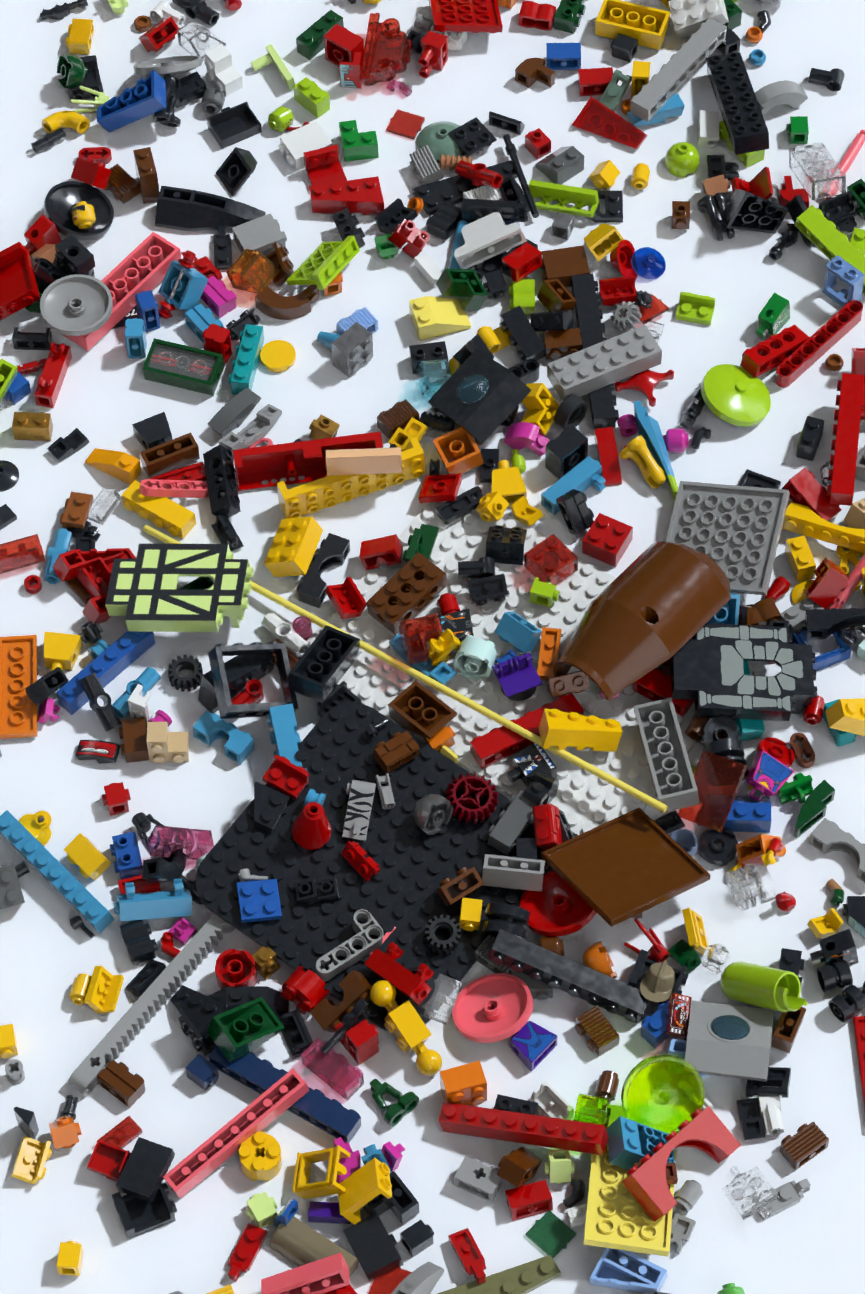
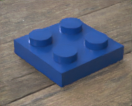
(259, 900)

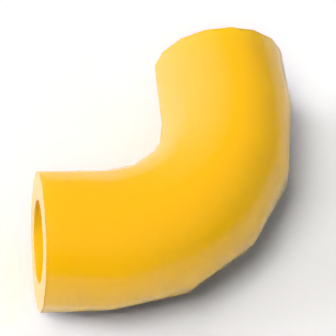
(66, 119)

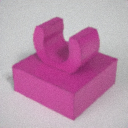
(46, 711)
(183, 931)
(393, 1154)

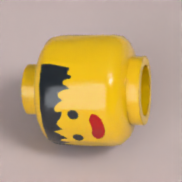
(83, 215)

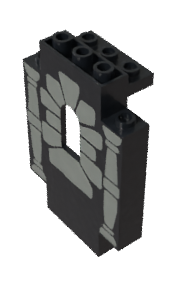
(713, 673)

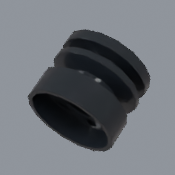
(728, 747)

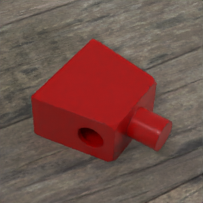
(40, 233)

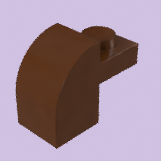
(532, 70)

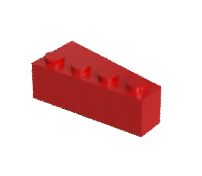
(357, 195)

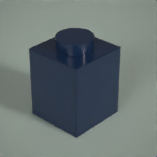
(202, 1072)

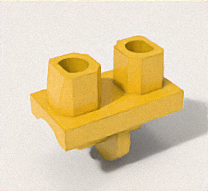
(440, 648)

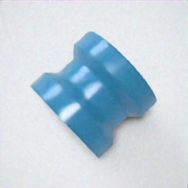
(100, 646)
(312, 796)

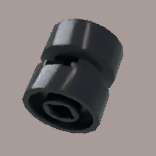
(834, 976)
(847, 1003)

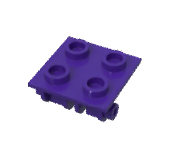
(517, 675)

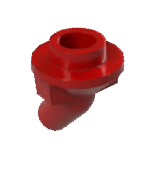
(785, 901)

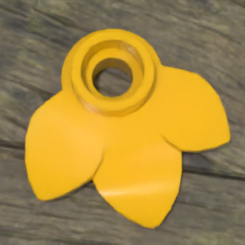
(40, 831)

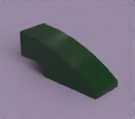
(814, 807)

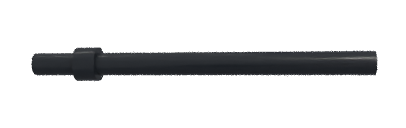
(511, 151)

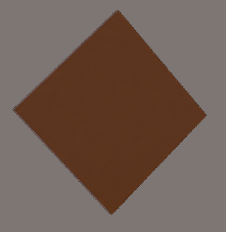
(625, 866)

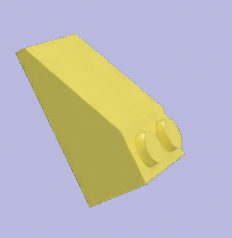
(437, 316)

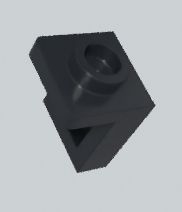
(416, 40)

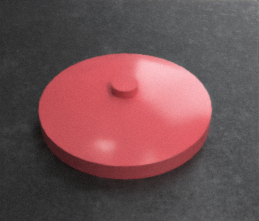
(492, 1008)

